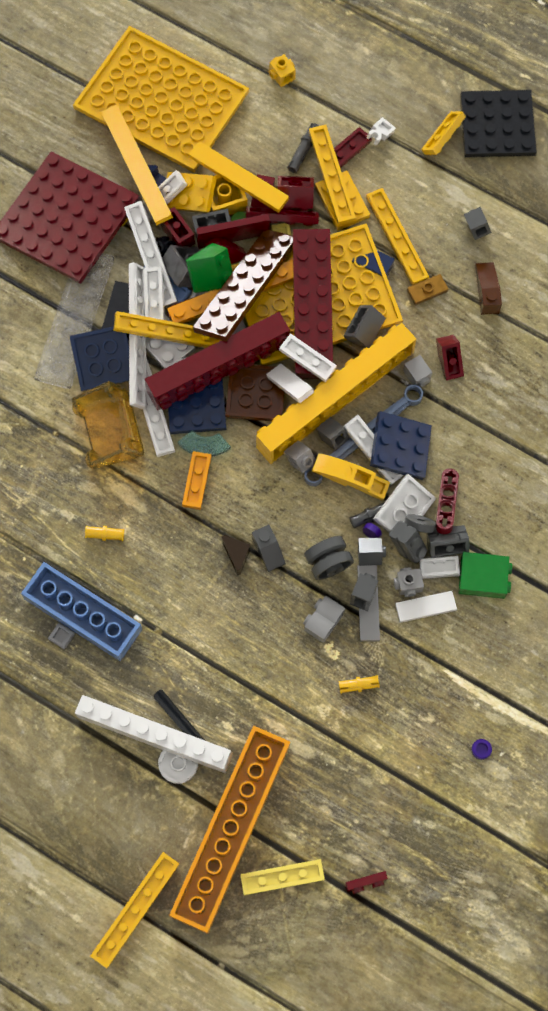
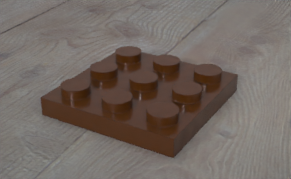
(254, 395)

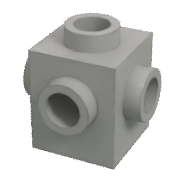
(409, 582)

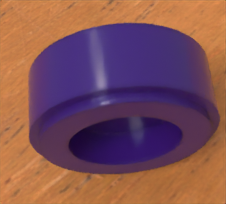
(372, 530)
(481, 749)

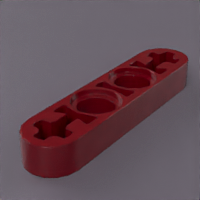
(447, 501)

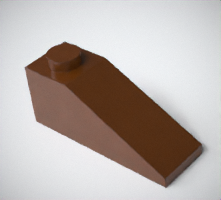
(488, 288)

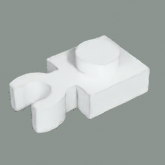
(381, 130)

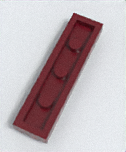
(290, 217)

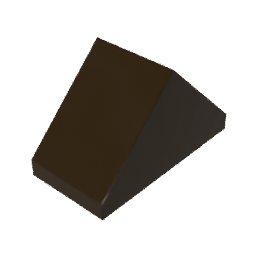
(236, 551)

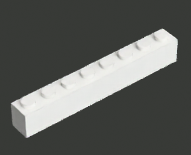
(154, 734)

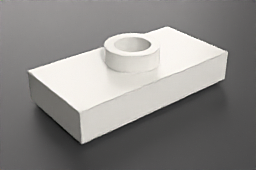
(440, 567)

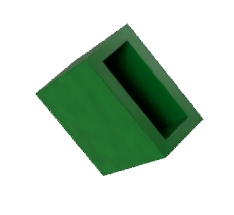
(484, 575)

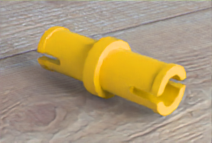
(104, 533)
(359, 684)

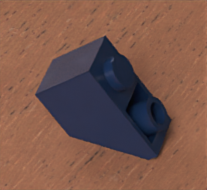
(387, 262)

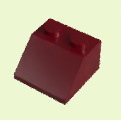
(299, 191)

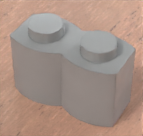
(324, 619)

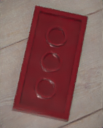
(233, 230)

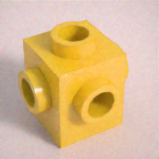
(282, 70)

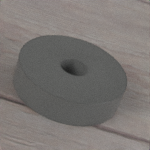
(421, 523)

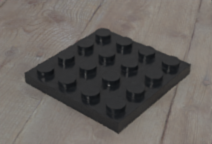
(498, 123)

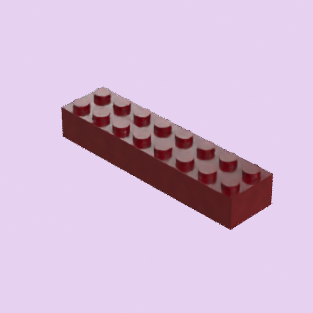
(312, 293)
(217, 362)

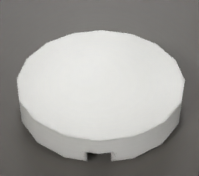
(176, 768)

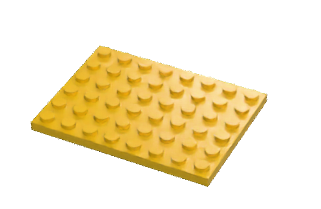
(162, 96)
(350, 286)

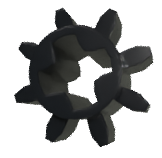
(163, 244)

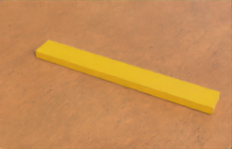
(137, 165)

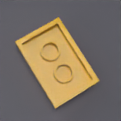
(196, 195)
(359, 207)

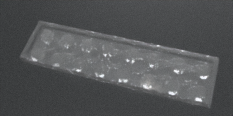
(72, 317)

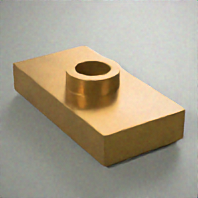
(427, 289)

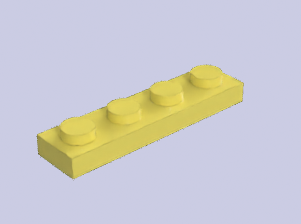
(282, 877)

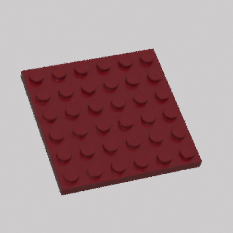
(66, 217)

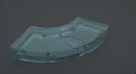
(212, 445)

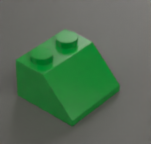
(209, 268)

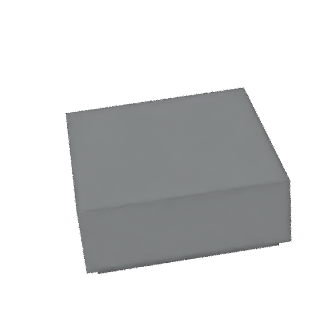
(61, 636)

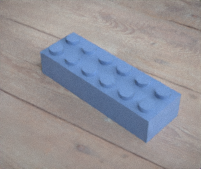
(82, 611)

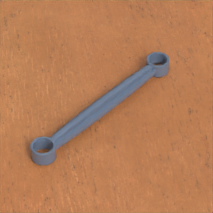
(350, 446)

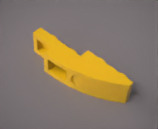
(351, 475)

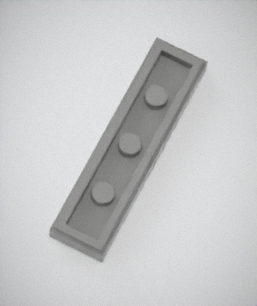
(369, 619)

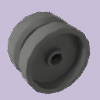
(328, 557)

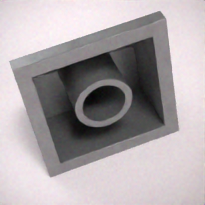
(176, 264)

